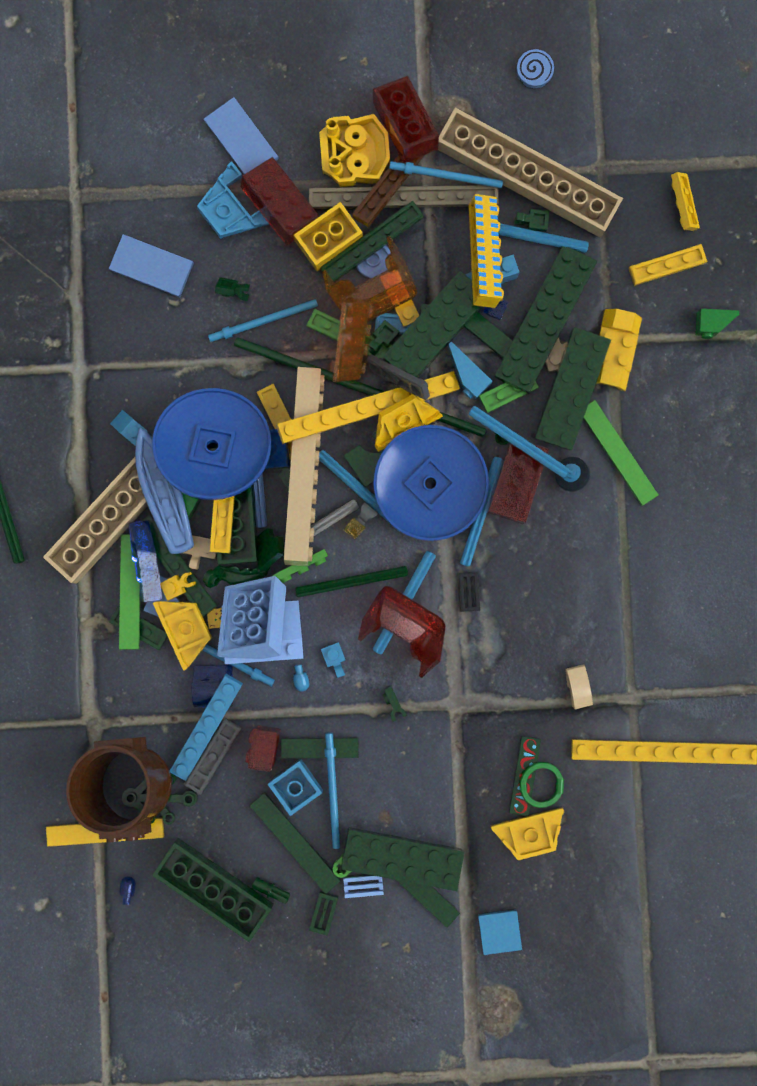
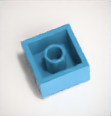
(295, 787)

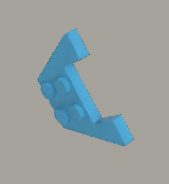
(224, 210)

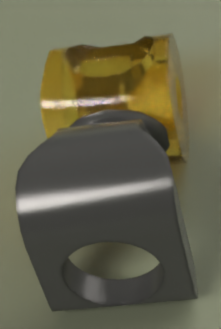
(356, 525)

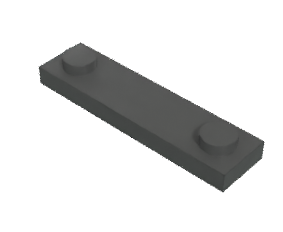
(398, 377)
(212, 756)

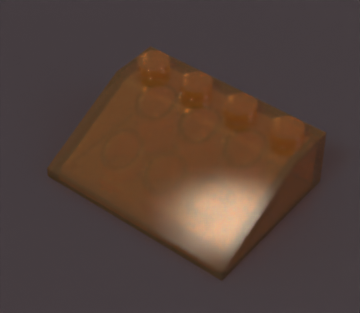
(352, 339)

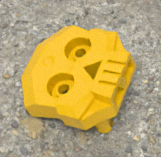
(369, 149)

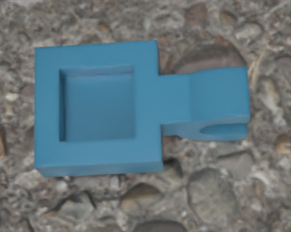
(333, 657)

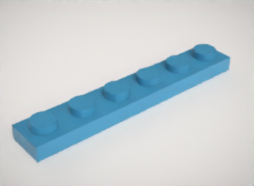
(206, 727)

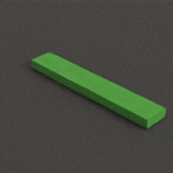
(329, 327)
(619, 454)
(129, 599)

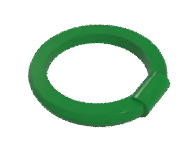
(559, 785)

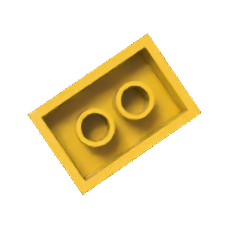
(328, 236)

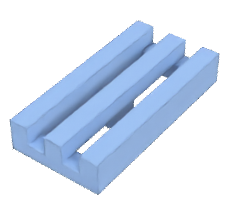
(362, 886)

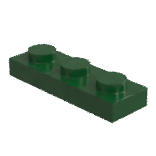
(149, 632)

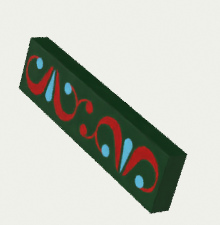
(527, 756)

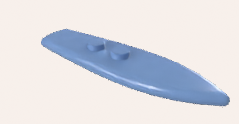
(162, 498)

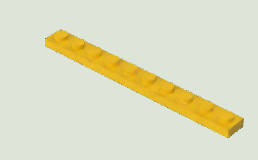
(359, 409)
(663, 751)

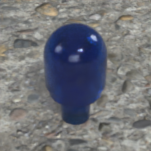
(127, 889)

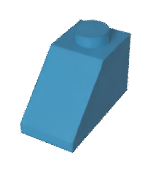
(127, 426)

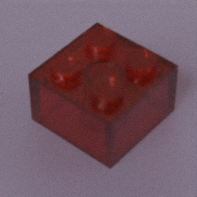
(263, 748)

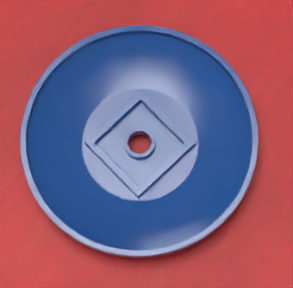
(208, 418)
(458, 475)

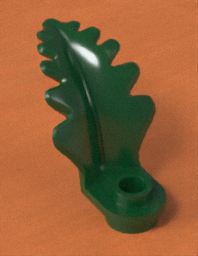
(232, 575)

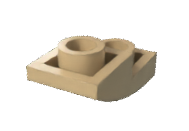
(579, 686)

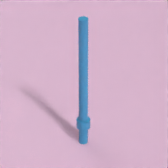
(410, 168)
(227, 332)
(255, 674)
(330, 753)

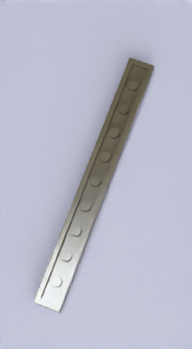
(421, 195)

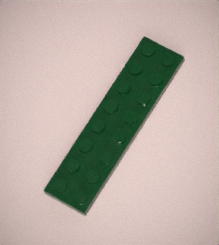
(546, 319)

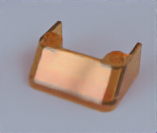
(384, 290)

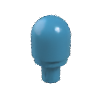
(300, 679)

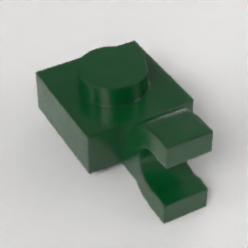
(536, 220)
(230, 287)
(383, 335)
(390, 698)

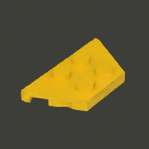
(401, 417)
(184, 629)
(531, 834)

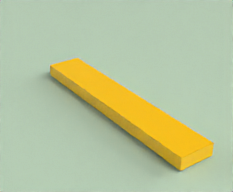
(76, 834)

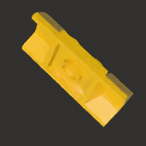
(623, 331)

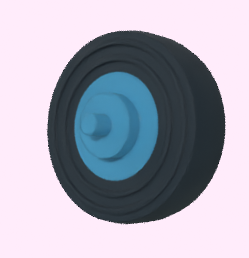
(577, 476)

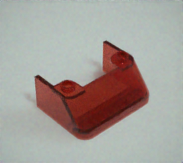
(409, 622)

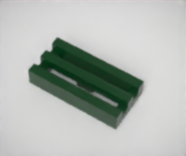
(328, 897)

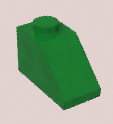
(712, 321)

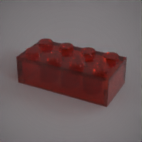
(405, 119)
(278, 199)
(516, 485)

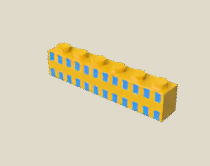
(485, 251)

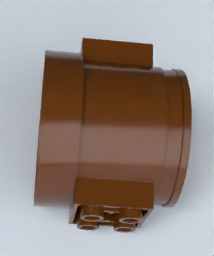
(86, 793)

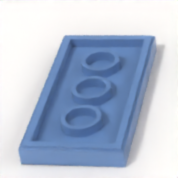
(239, 136)
(151, 265)

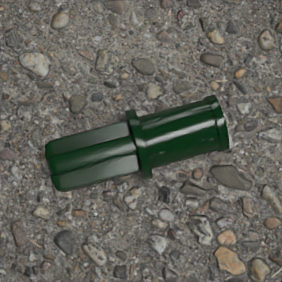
(270, 890)

